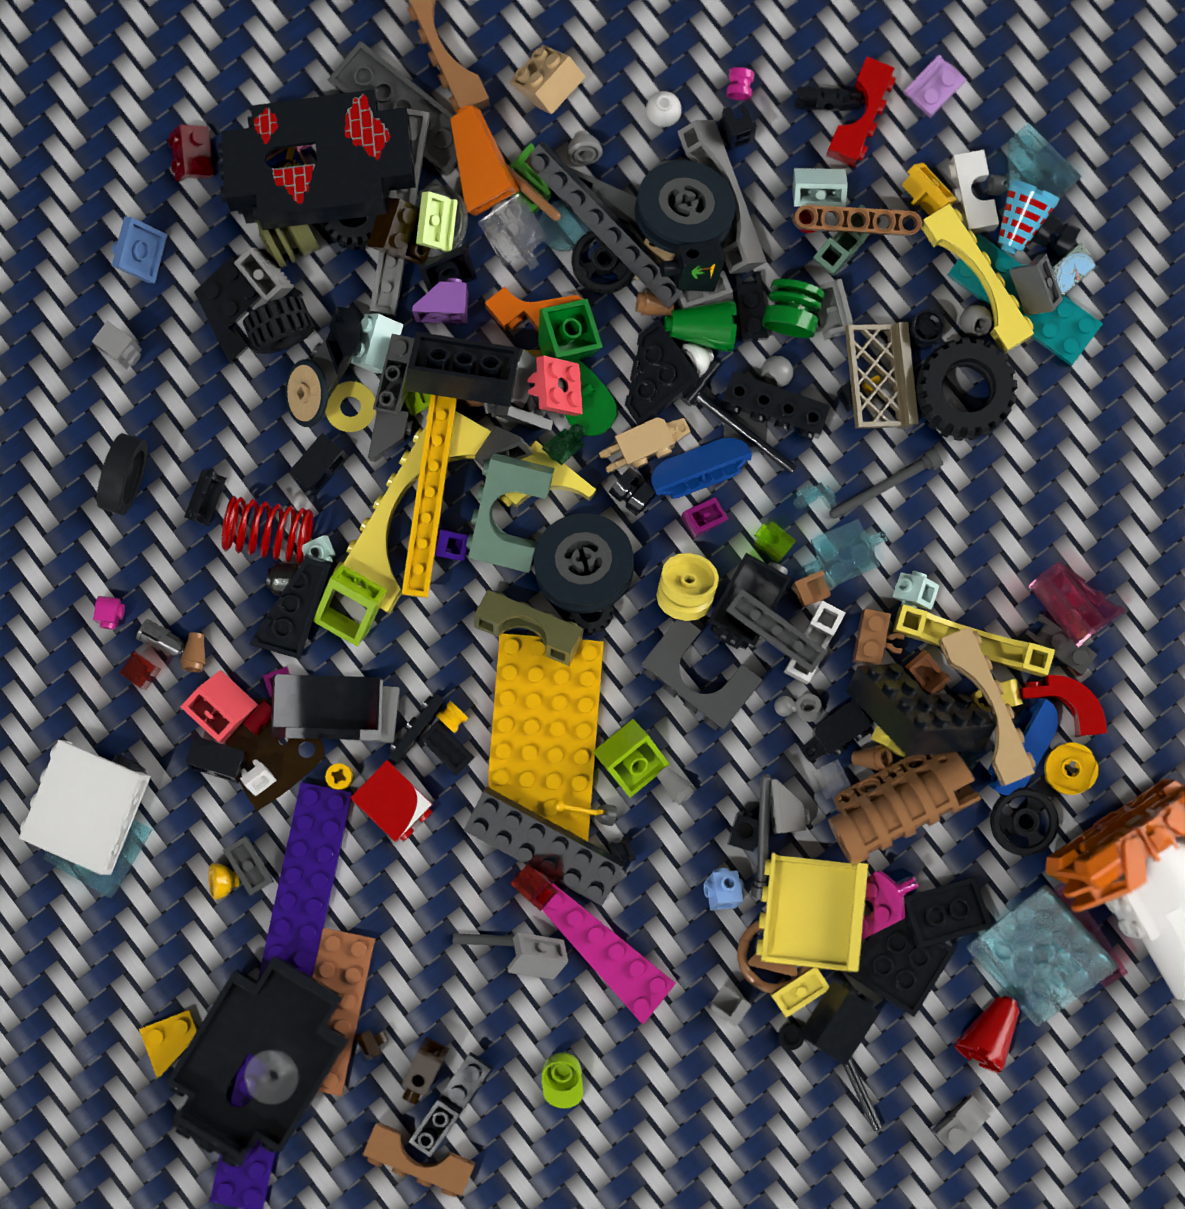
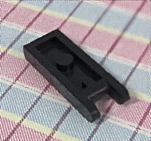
(751, 308)

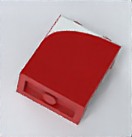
(392, 802)

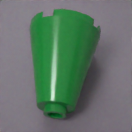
(705, 325)

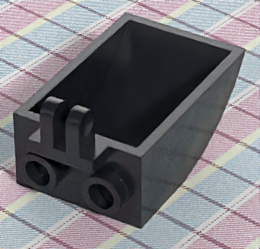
(759, 581)

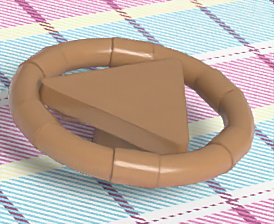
(755, 961)

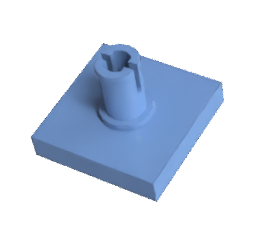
(139, 250)

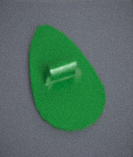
(597, 404)

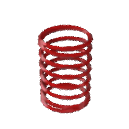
(231, 518)

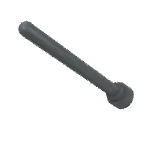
(930, 460)
(763, 836)

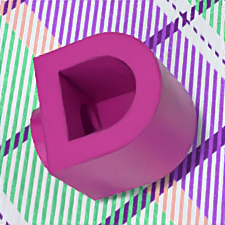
(108, 612)

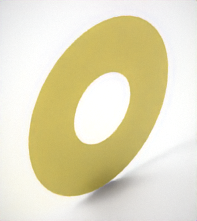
(357, 422)

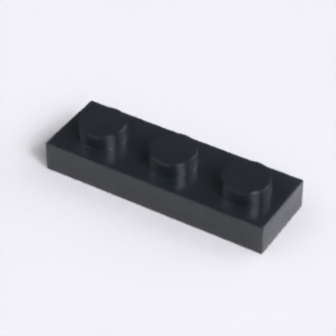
(416, 727)

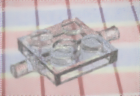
(513, 231)

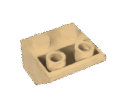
(547, 78)

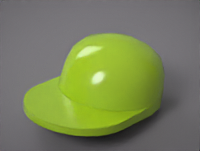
(562, 1080)

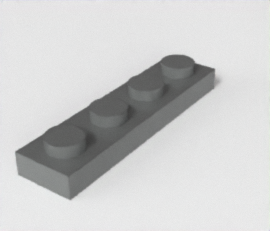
(776, 631)

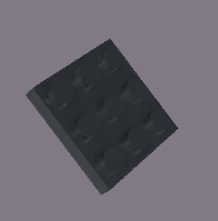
(897, 969)

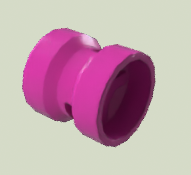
(740, 84)

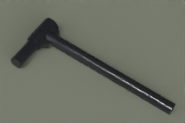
(698, 395)

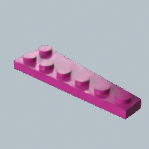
(623, 969)

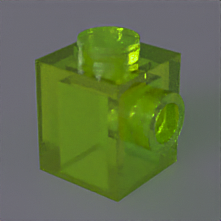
(773, 541)

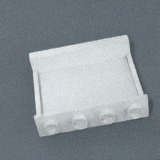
(83, 807)

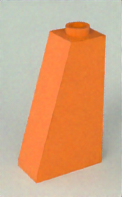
(480, 163)

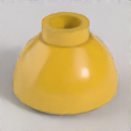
(221, 880)

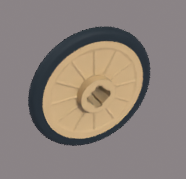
(306, 393)

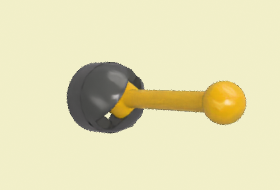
(604, 814)

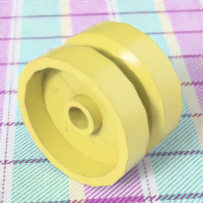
(687, 586)

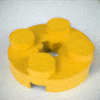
(1084, 762)

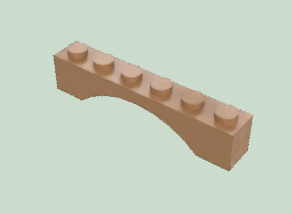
(463, 84)

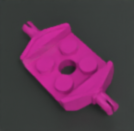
(887, 902)

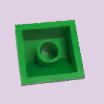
(568, 331)

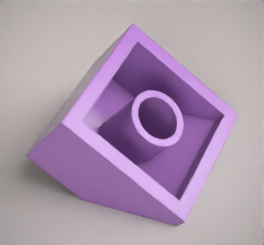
(444, 304)

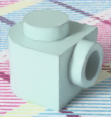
(319, 547)

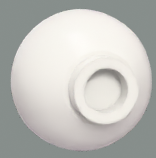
(663, 109)
(698, 356)

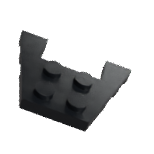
(225, 300)

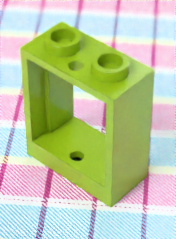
(368, 595)

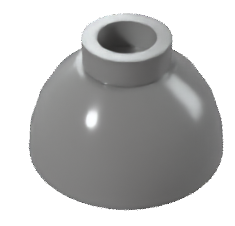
(584, 149)

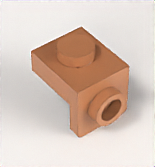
(927, 673)

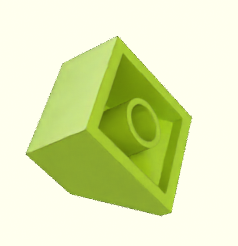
(631, 758)

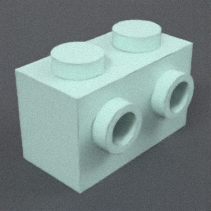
(820, 187)
(374, 341)

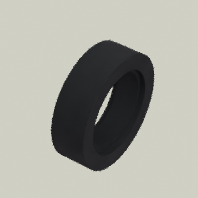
(122, 474)

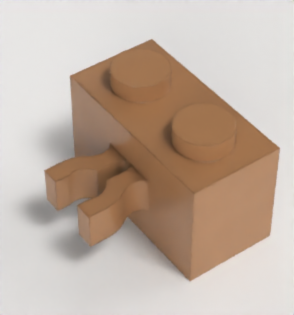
(872, 638)

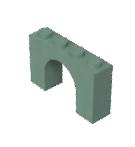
(489, 541)

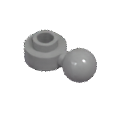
(786, 706)

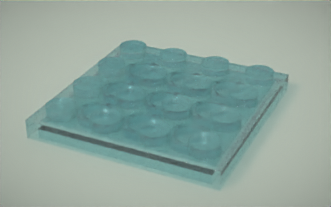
(1042, 956)

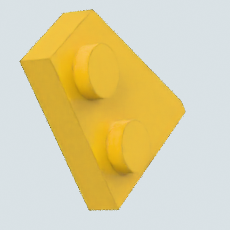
(168, 1040)

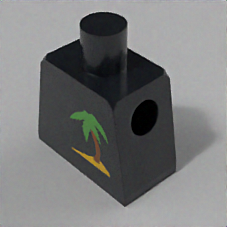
(695, 266)

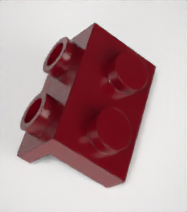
(191, 152)

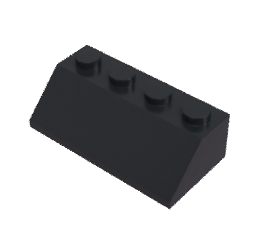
(462, 369)

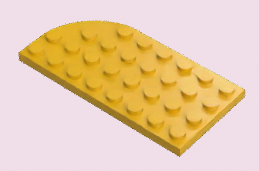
(546, 728)

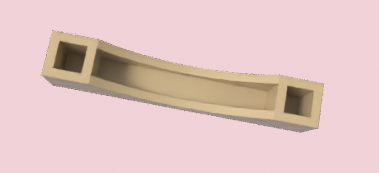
(1009, 755)

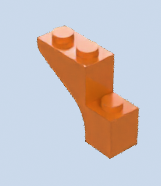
(510, 310)

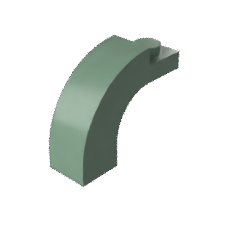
(842, 247)

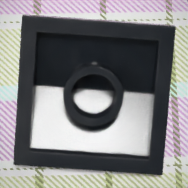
(448, 265)

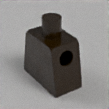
(427, 1064)

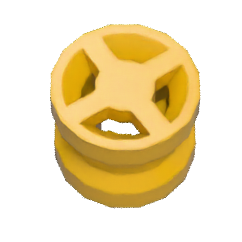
(452, 717)
(343, 779)

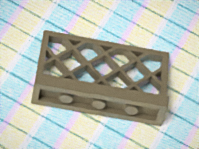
(901, 379)

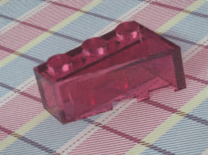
(1073, 603)

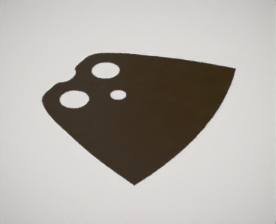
(279, 759)

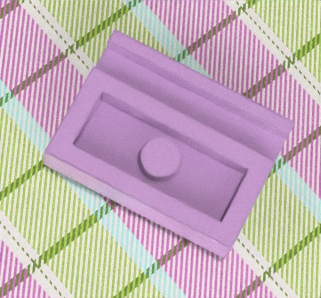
(934, 86)

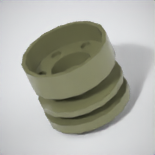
(285, 239)

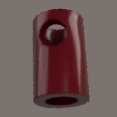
(259, 717)

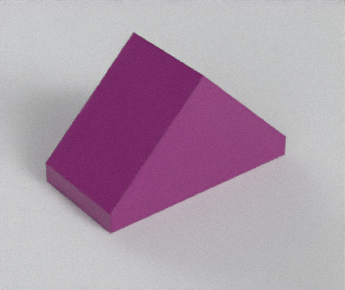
(703, 517)

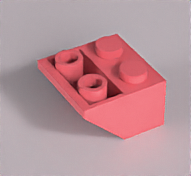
(219, 706)

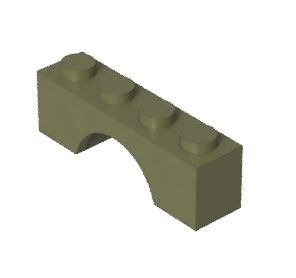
(500, 614)

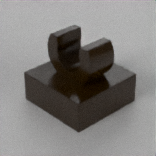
(370, 1043)

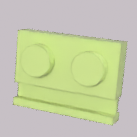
(436, 221)

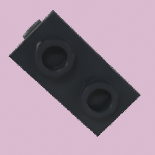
(205, 497)

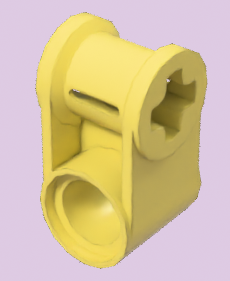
(1010, 695)

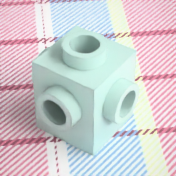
(916, 590)

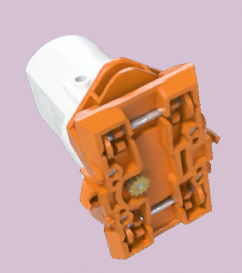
(1138, 869)

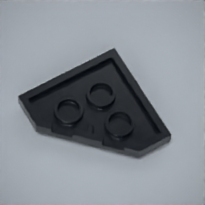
(658, 374)

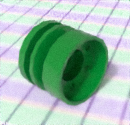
(793, 308)

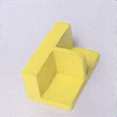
(800, 991)

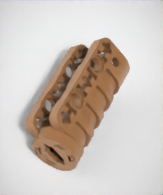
(900, 803)

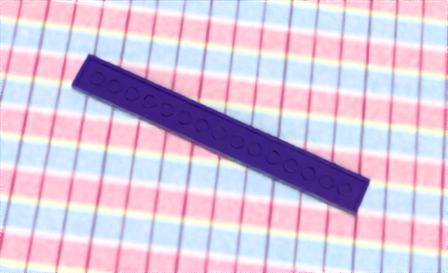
(295, 937)

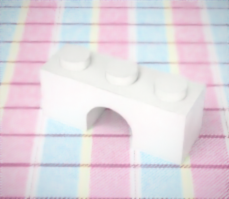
(965, 171)
(820, 630)

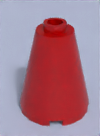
(990, 1034)

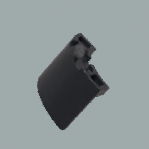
(327, 706)

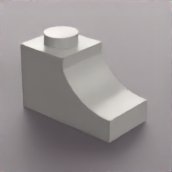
(961, 1124)

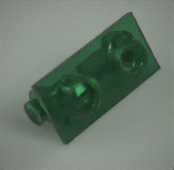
(565, 444)

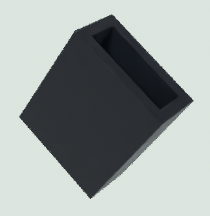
(840, 1022)

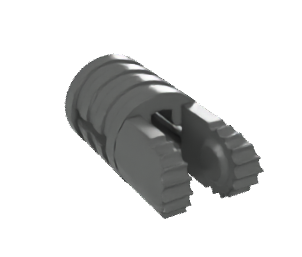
(160, 638)

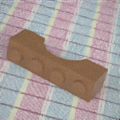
(387, 1148)

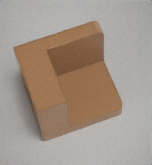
(811, 589)

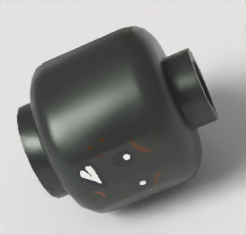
(279, 576)

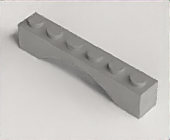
(704, 145)

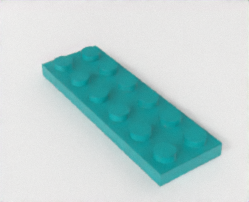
(1062, 331)

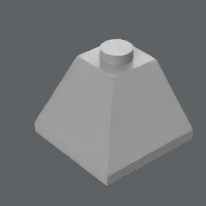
(786, 810)

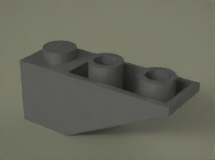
(393, 381)

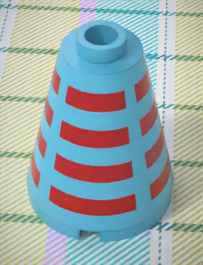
(1024, 214)

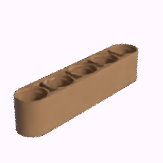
(869, 217)

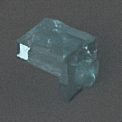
(808, 495)

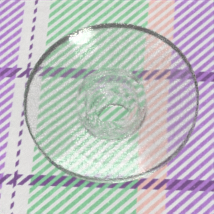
(260, 1083)

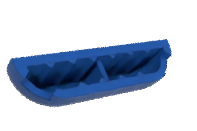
(700, 467)
(1038, 728)

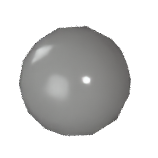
(976, 321)
(777, 371)

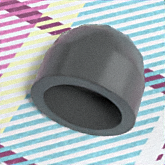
(995, 185)

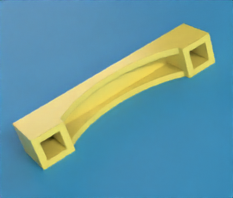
(948, 231)
(1000, 650)

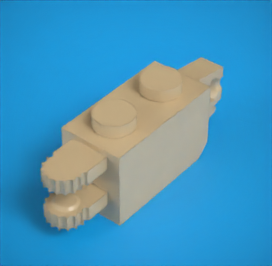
(645, 442)

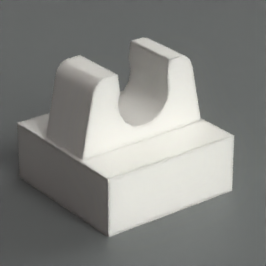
(258, 778)

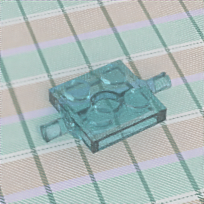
(845, 553)

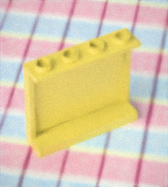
(812, 913)

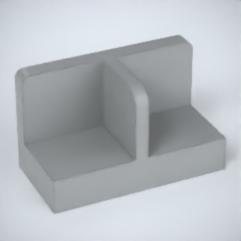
(538, 956)
(729, 1006)

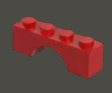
(849, 139)

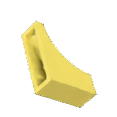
(563, 479)

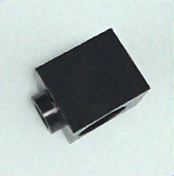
(740, 842)

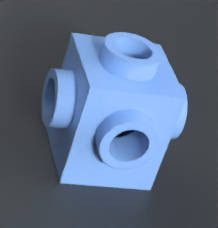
(724, 889)

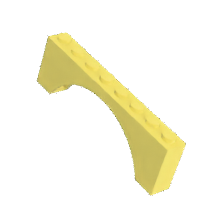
(370, 552)

